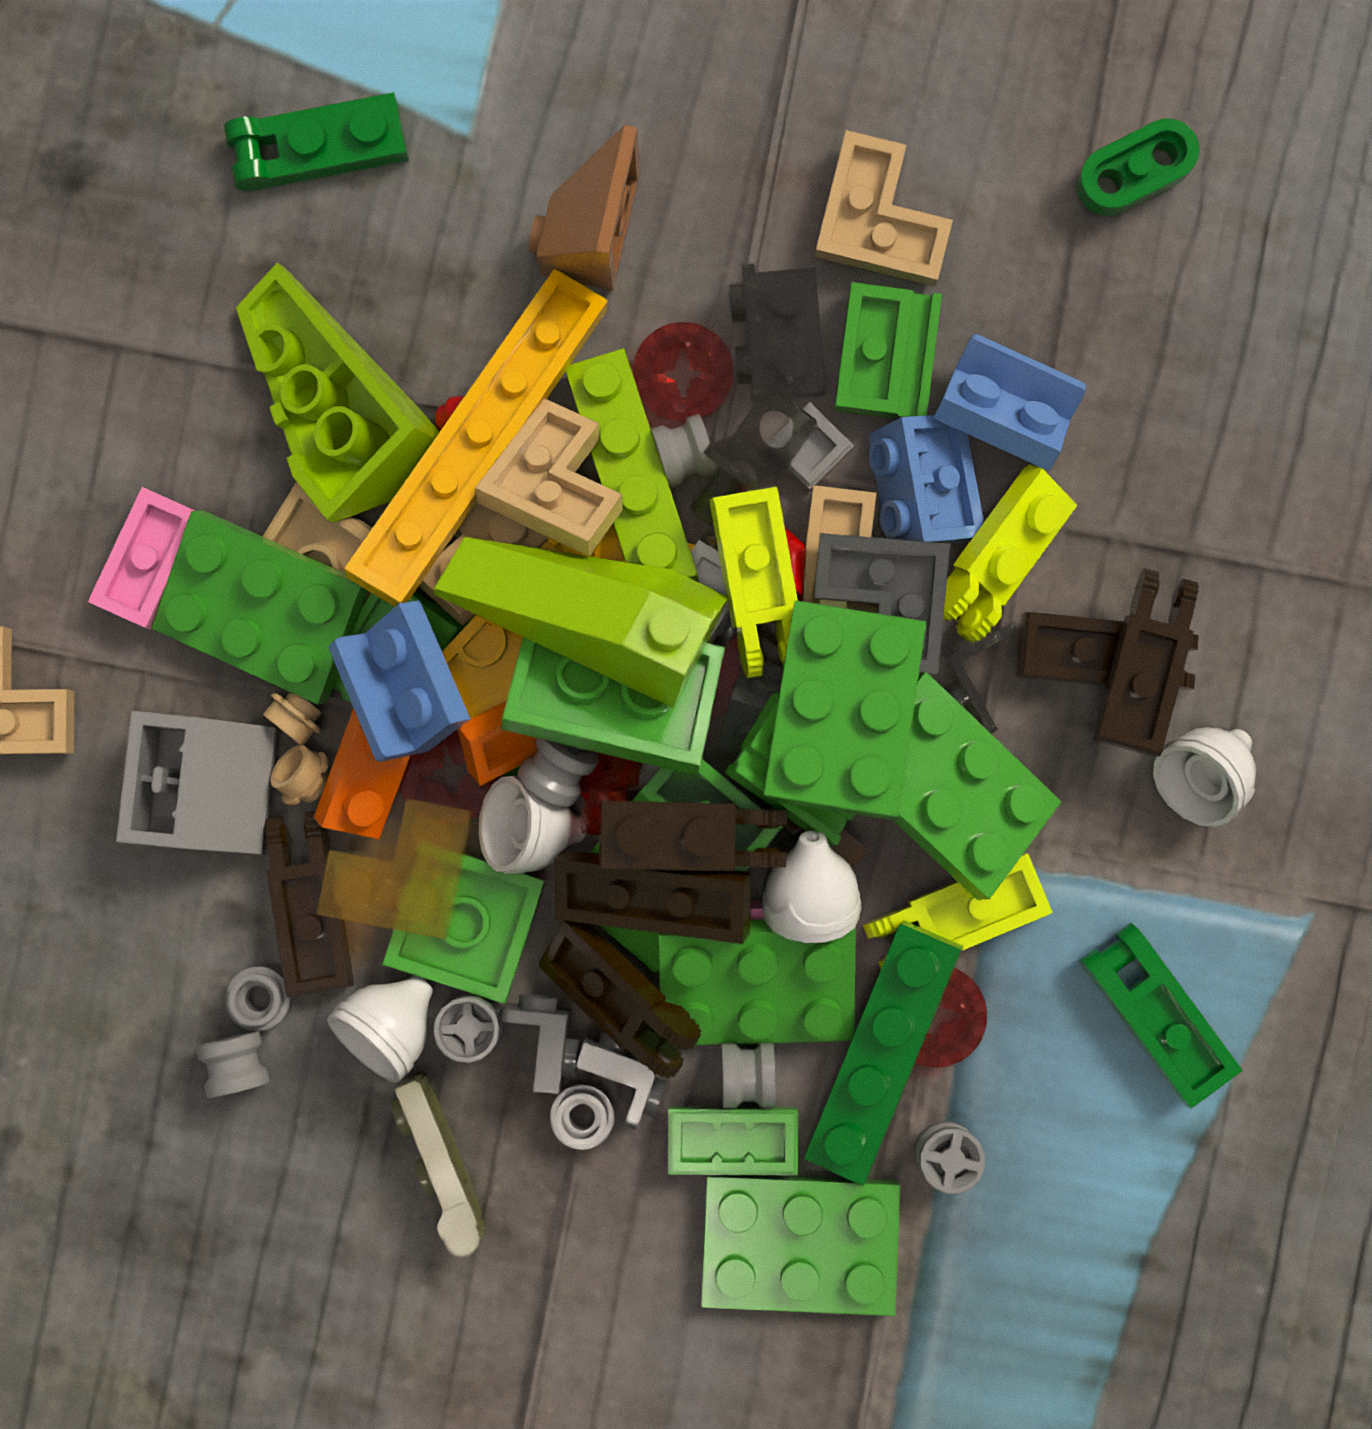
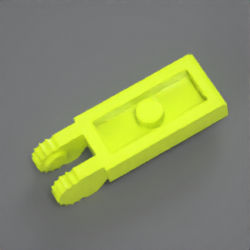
(1005, 551)
(755, 570)
(969, 921)

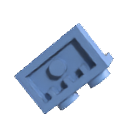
(1010, 401)
(925, 481)
(400, 684)

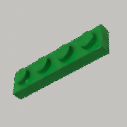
(883, 1052)

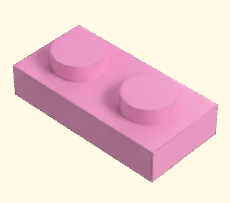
(142, 559)

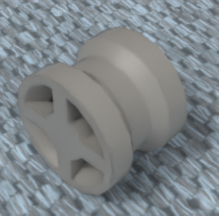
(683, 450)
(556, 771)
(232, 1064)
(748, 1075)
(961, 1161)

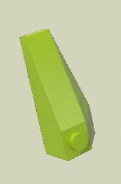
(341, 414)
(606, 614)

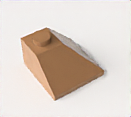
(590, 215)

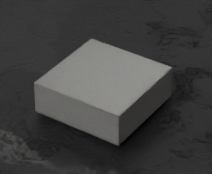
(819, 454)

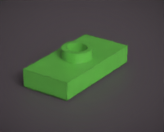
(732, 1140)

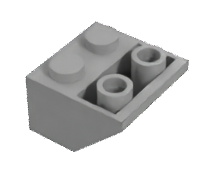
(196, 783)

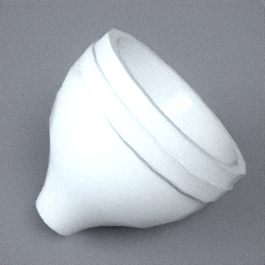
(1207, 775)
(522, 830)
(813, 895)
(385, 1025)

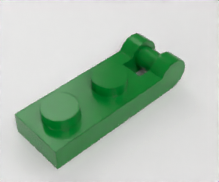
(317, 142)
(1162, 1017)

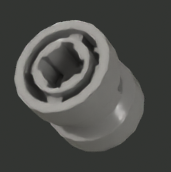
(462, 1034)

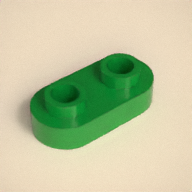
(1133, 168)

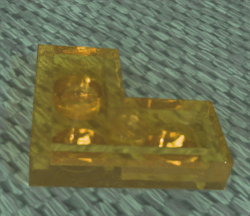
(415, 889)

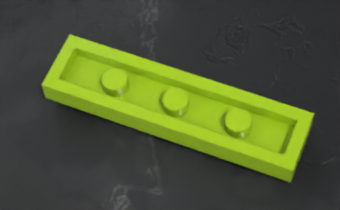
(630, 463)

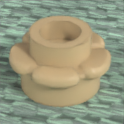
(293, 716)
(300, 775)

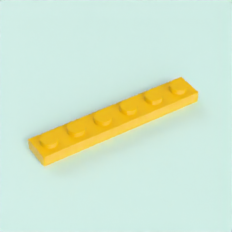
(495, 408)

